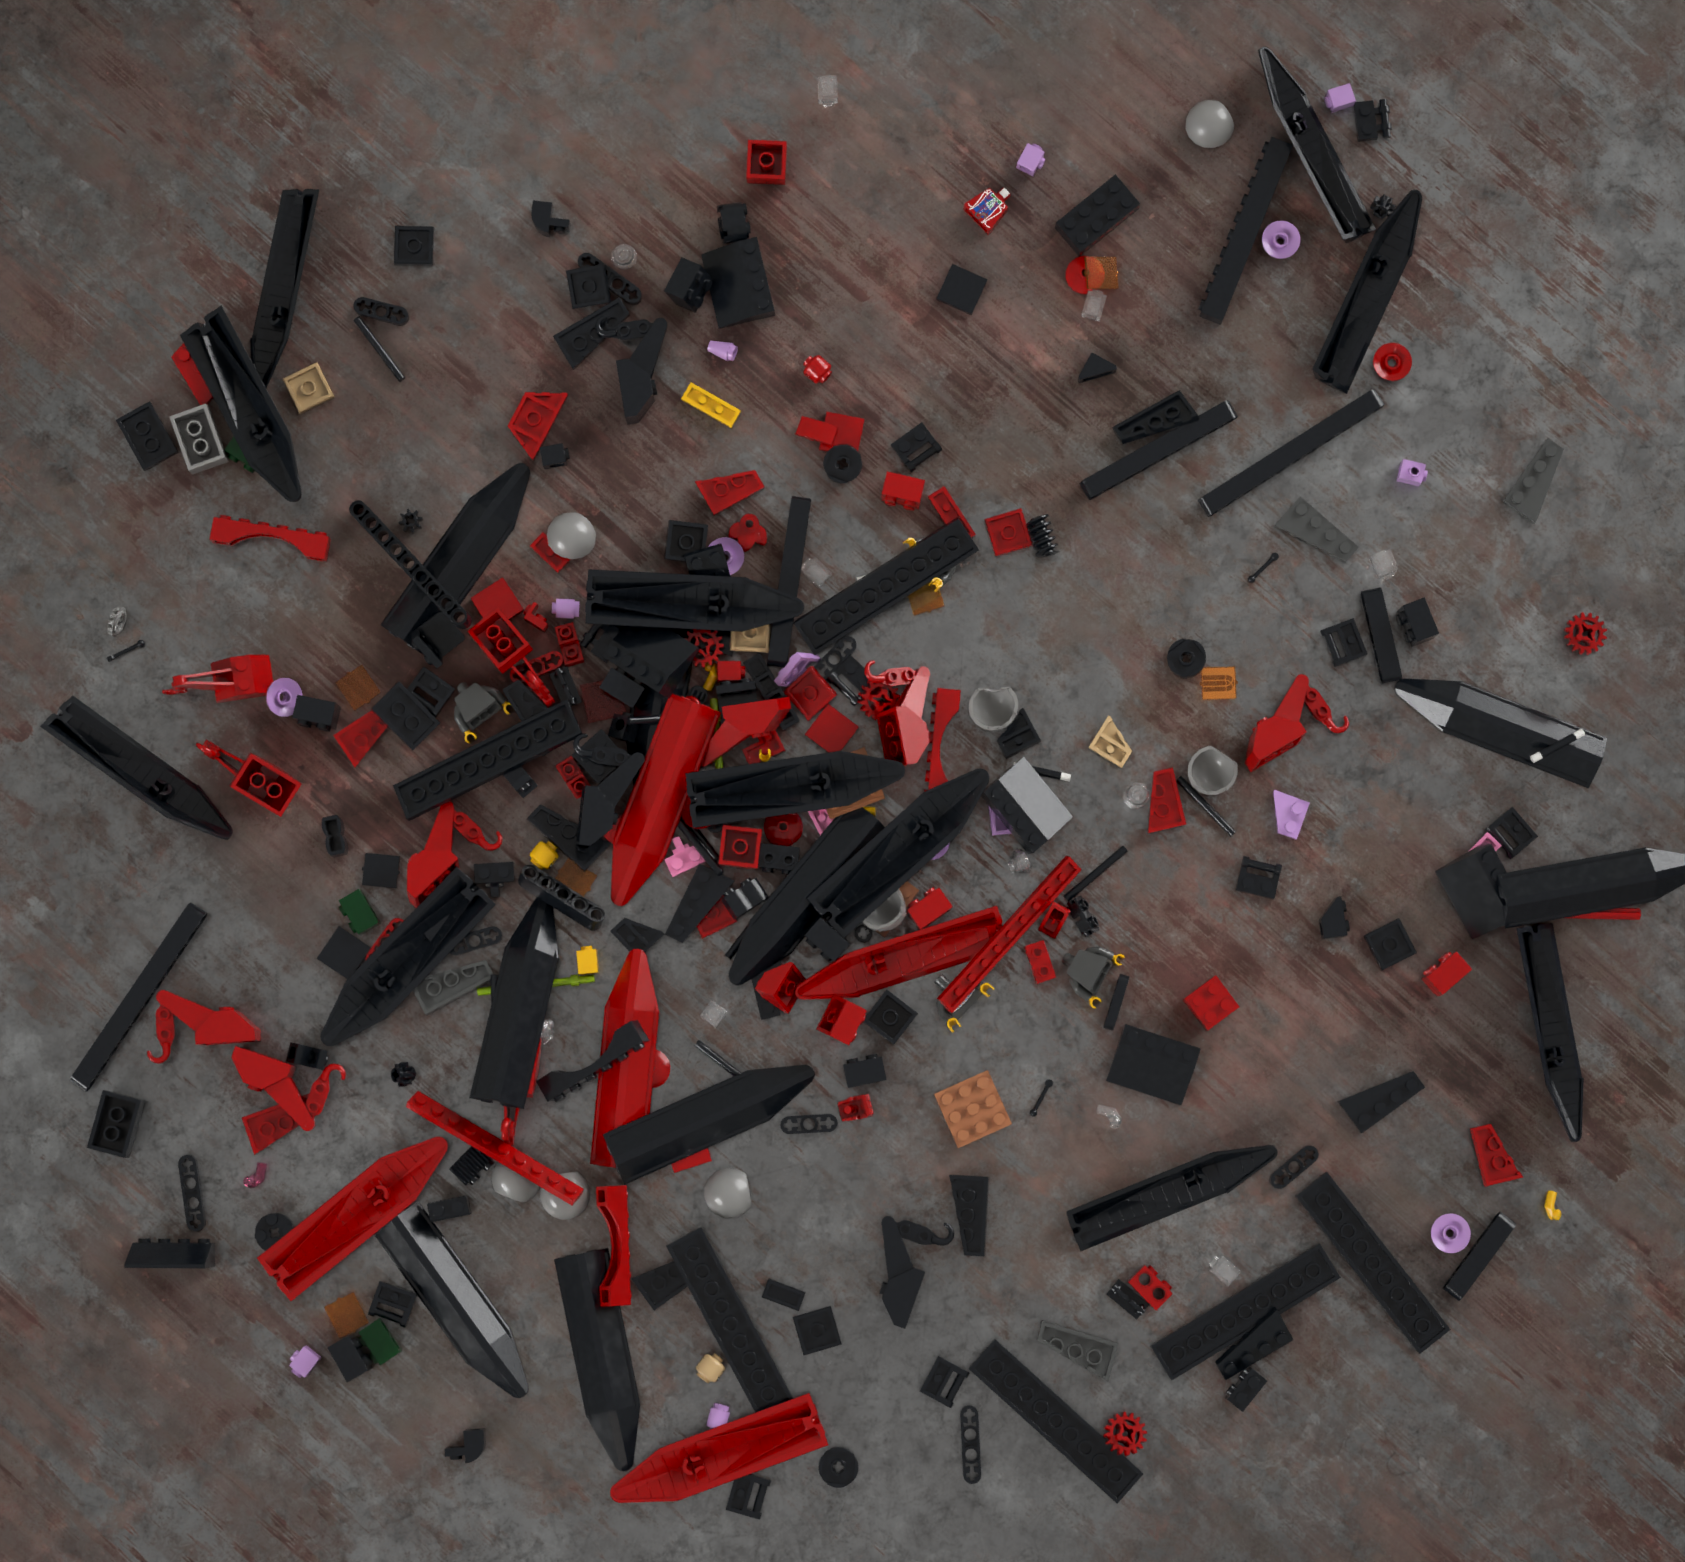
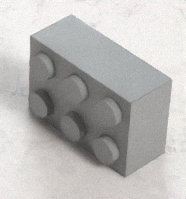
(199, 439)

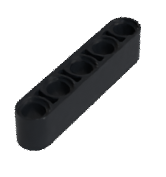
(1381, 635)
(567, 905)
(1479, 1256)

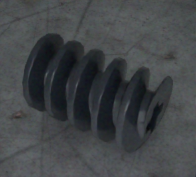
(1042, 537)

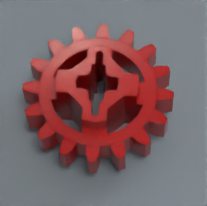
(1589, 640)
(711, 643)
(877, 706)
(1129, 1440)

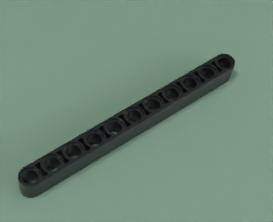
(1291, 452)
(138, 997)

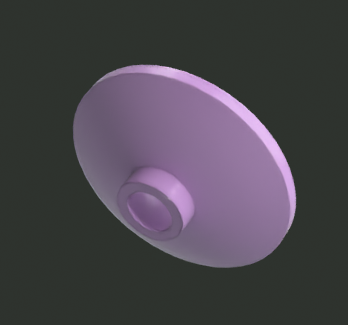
(1284, 231)
(733, 550)
(289, 690)
(1460, 1236)

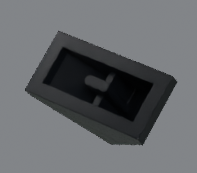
(1096, 368)

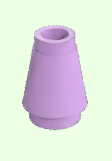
(723, 350)

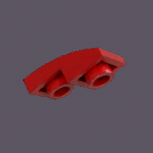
(816, 430)
(569, 644)
(572, 775)

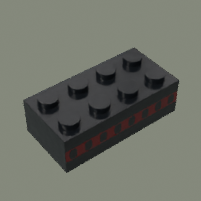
(1097, 215)

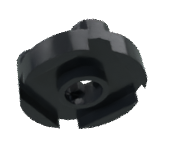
(837, 453)
(1184, 669)
(269, 1222)
(829, 1474)

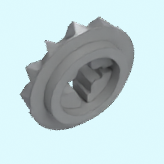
(117, 620)

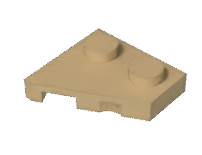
(1111, 744)

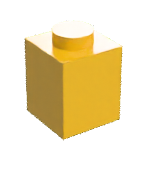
(587, 961)

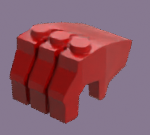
(855, 1108)

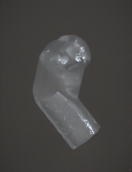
(1111, 1113)

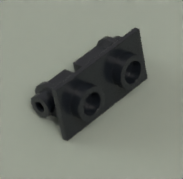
(565, 686)
(1088, 923)
(1127, 1299)

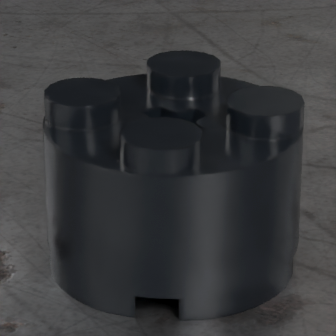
(733, 222)

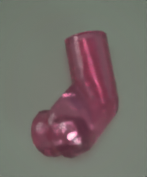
(257, 1178)

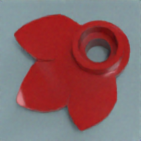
(748, 535)

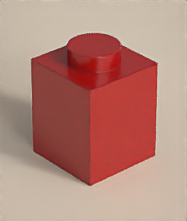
(730, 671)

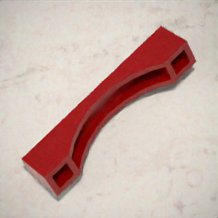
(230, 532)
(947, 706)
(616, 1284)

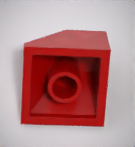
(779, 984)

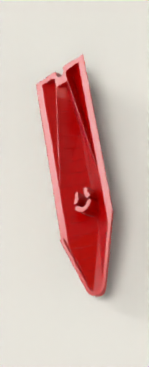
(659, 794)
(903, 957)
(627, 1087)
(351, 1216)
(724, 1453)

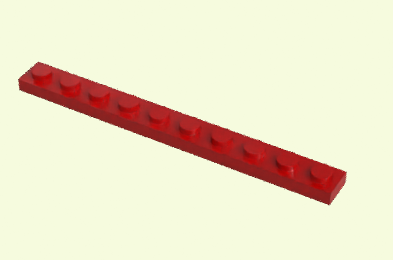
(1009, 934)
(495, 1148)

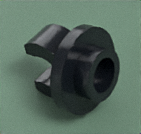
(698, 692)

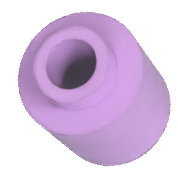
(565, 608)
(718, 1415)

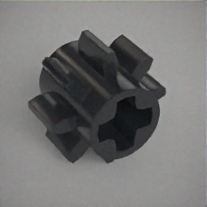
(1382, 206)
(412, 527)
(403, 1074)

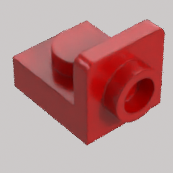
(537, 621)

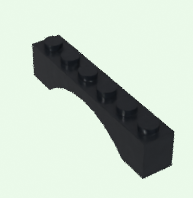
(624, 1041)

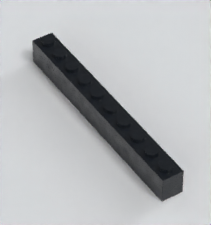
(1245, 231)

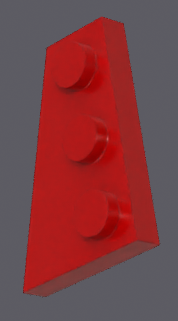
(192, 375)
(360, 736)
(1492, 1158)

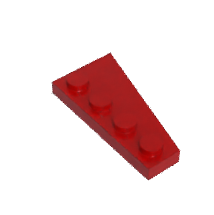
(268, 1126)

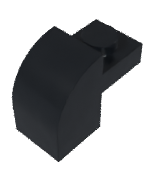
(543, 221)
(521, 781)
(307, 1056)
(473, 1446)

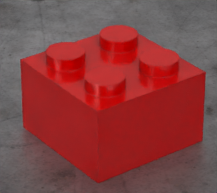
(766, 162)
(902, 491)
(740, 847)
(929, 908)
(1446, 973)
(1211, 1003)
(841, 1019)

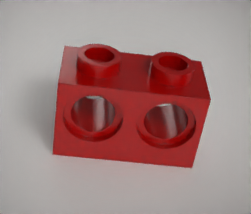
(1040, 962)
(1146, 1290)

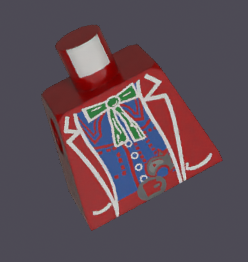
(988, 208)

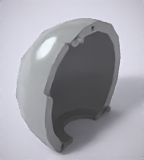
(1209, 124)
(571, 535)
(993, 708)
(1212, 771)
(888, 914)
(512, 1184)
(727, 1193)
(560, 1209)

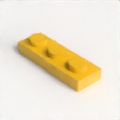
(711, 405)

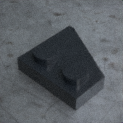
(1018, 735)
(636, 935)

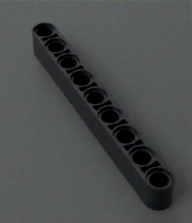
(1158, 450)
(416, 570)
(790, 577)

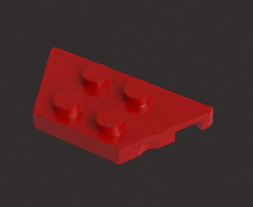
(535, 419)

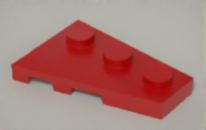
(727, 491)
(1165, 804)

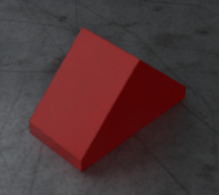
(1054, 920)

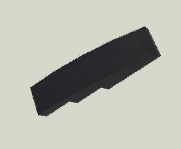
(768, 688)

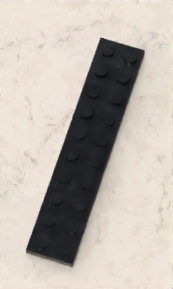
(886, 586)
(487, 760)
(1373, 1262)
(1242, 1311)
(729, 1320)
(1055, 1421)

